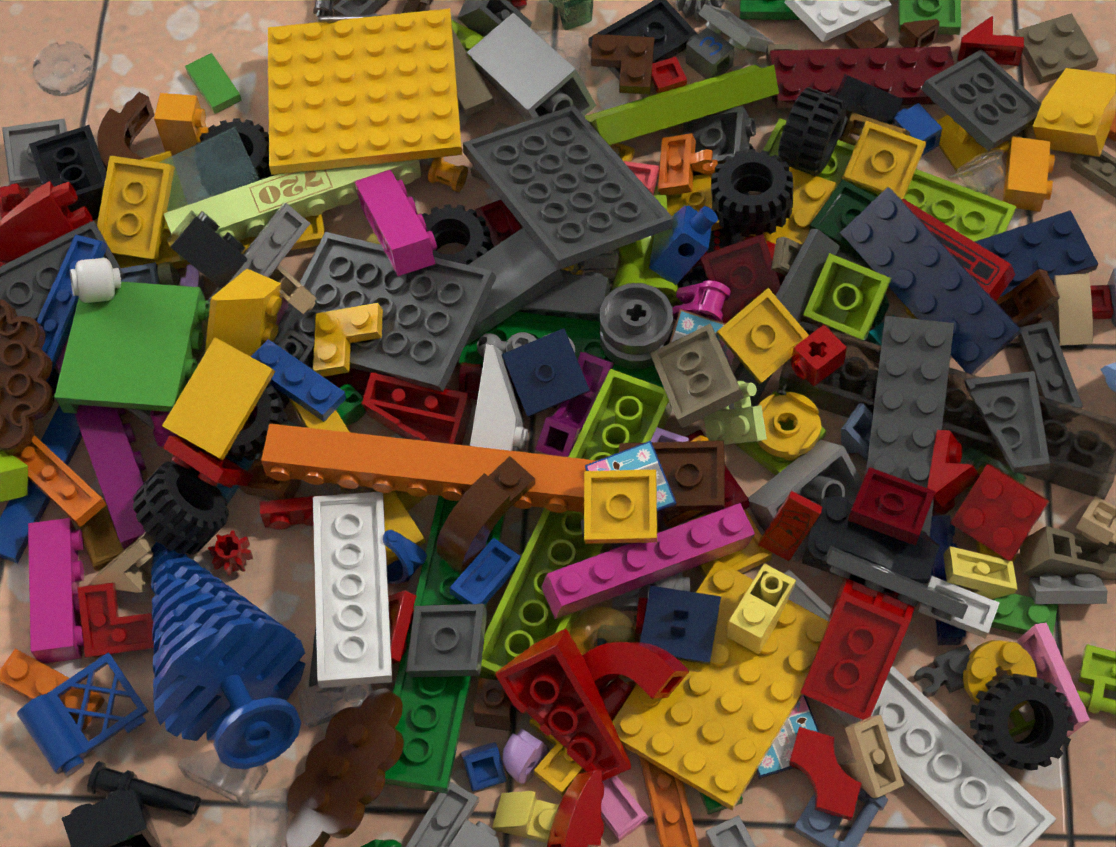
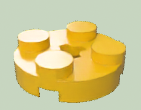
(805, 420)
(987, 658)

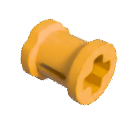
(447, 174)

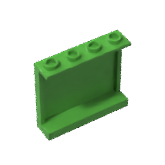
(133, 348)

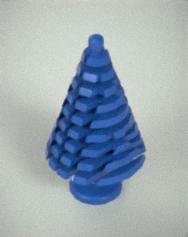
(221, 664)

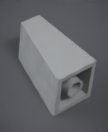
(529, 71)

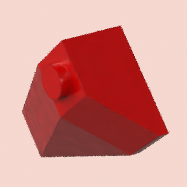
(561, 695)

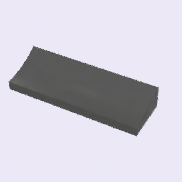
(521, 276)

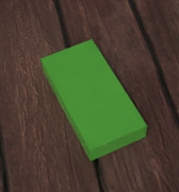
(213, 83)

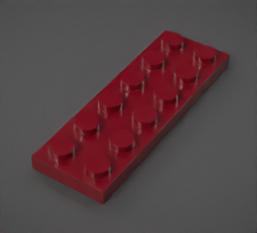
(894, 70)

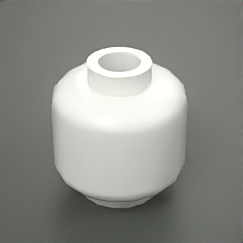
(94, 280)

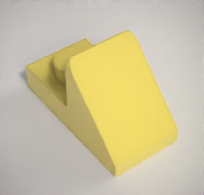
(980, 573)
(525, 816)

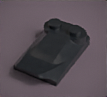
(875, 547)

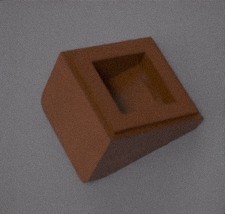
(918, 33)

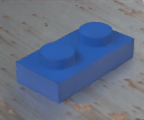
(485, 574)

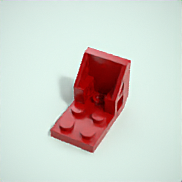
(857, 649)

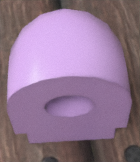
(523, 755)

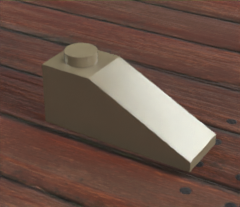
(1067, 555)

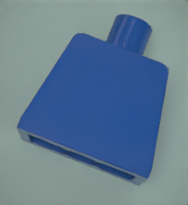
(682, 245)

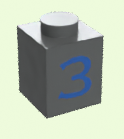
(709, 54)

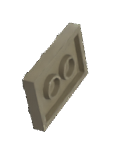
(696, 375)

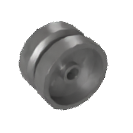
(634, 324)

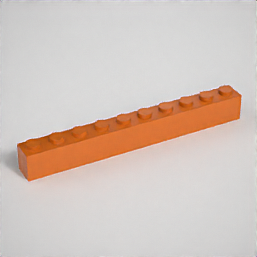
(415, 466)

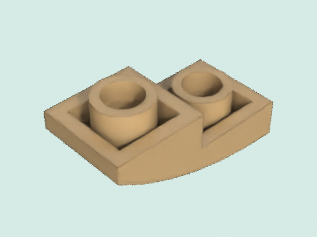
(1074, 309)

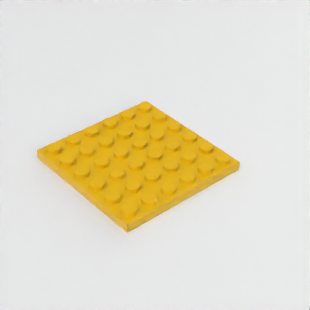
(362, 92)

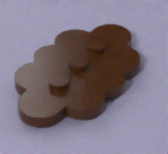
(23, 378)
(345, 771)

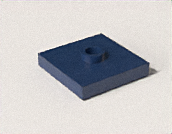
(546, 372)

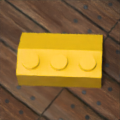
(245, 312)

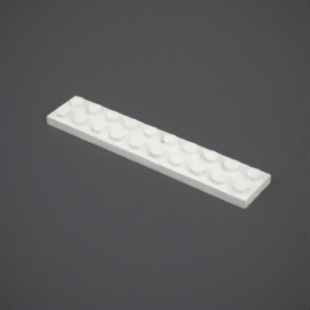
(946, 762)

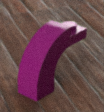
(564, 427)

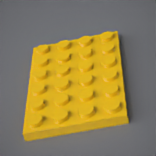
(729, 711)

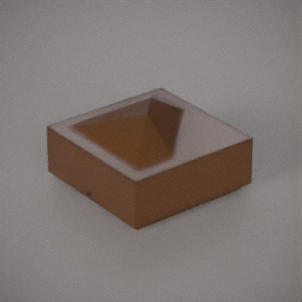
(866, 36)

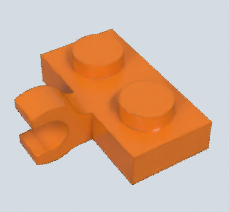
(679, 162)

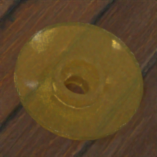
(602, 623)

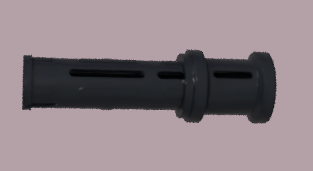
(154, 795)

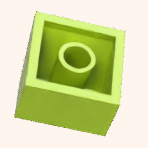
(847, 296)

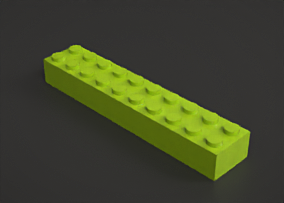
(622, 413)

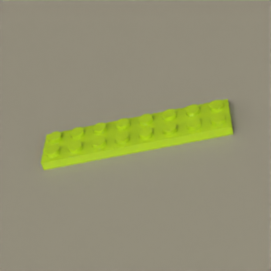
(954, 205)

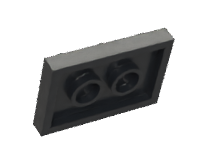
(654, 20)

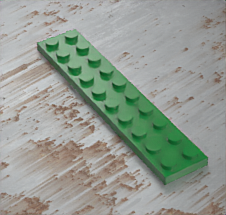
(431, 705)

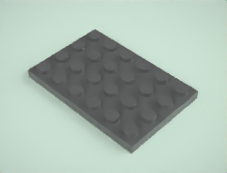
(567, 187)
(423, 316)

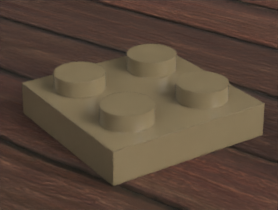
(1056, 46)

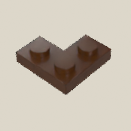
(630, 54)

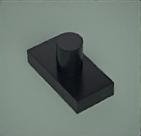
(868, 100)

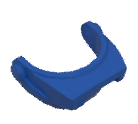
(408, 552)

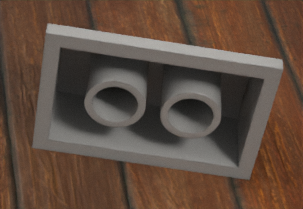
(817, 474)

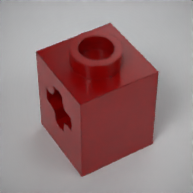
(818, 356)

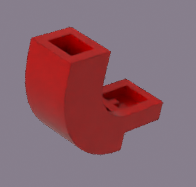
(645, 663)

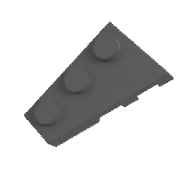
(1014, 418)

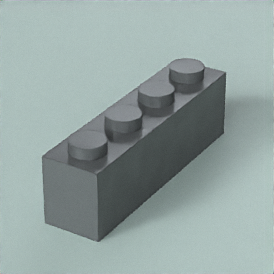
(573, 297)

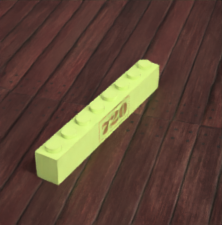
(310, 193)

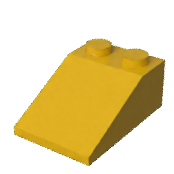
(1078, 112)

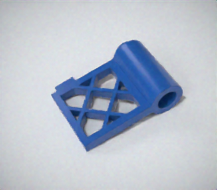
(56, 730)

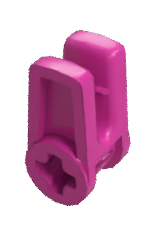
(703, 299)

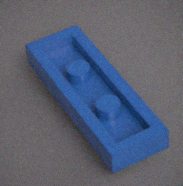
(300, 381)

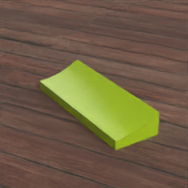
(684, 103)

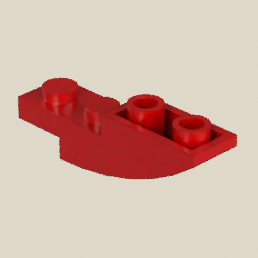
(579, 813)

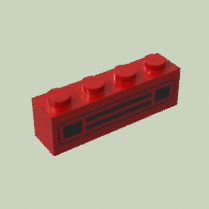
(984, 266)

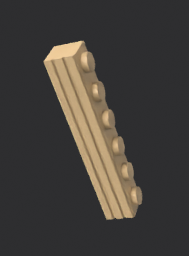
(293, 290)

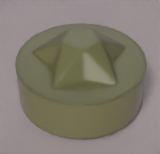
(168, 274)

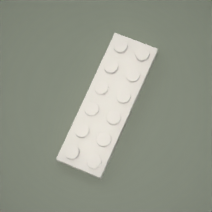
(351, 590)

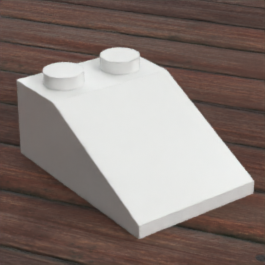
(497, 413)

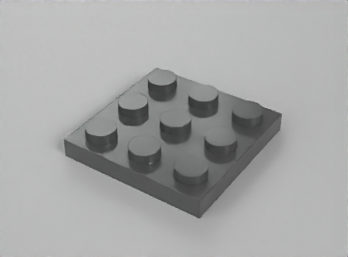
(983, 99)

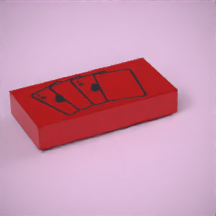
(790, 526)

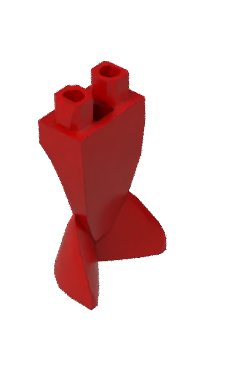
(40, 220)

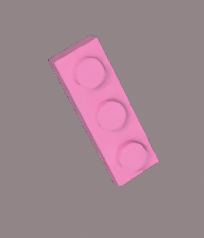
(1052, 669)

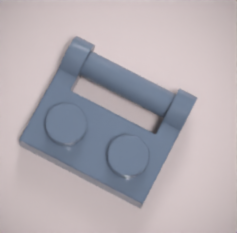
(821, 827)

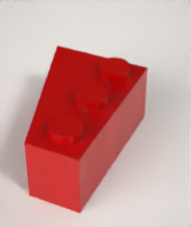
(417, 410)

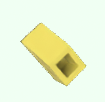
(760, 608)

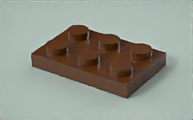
(693, 473)

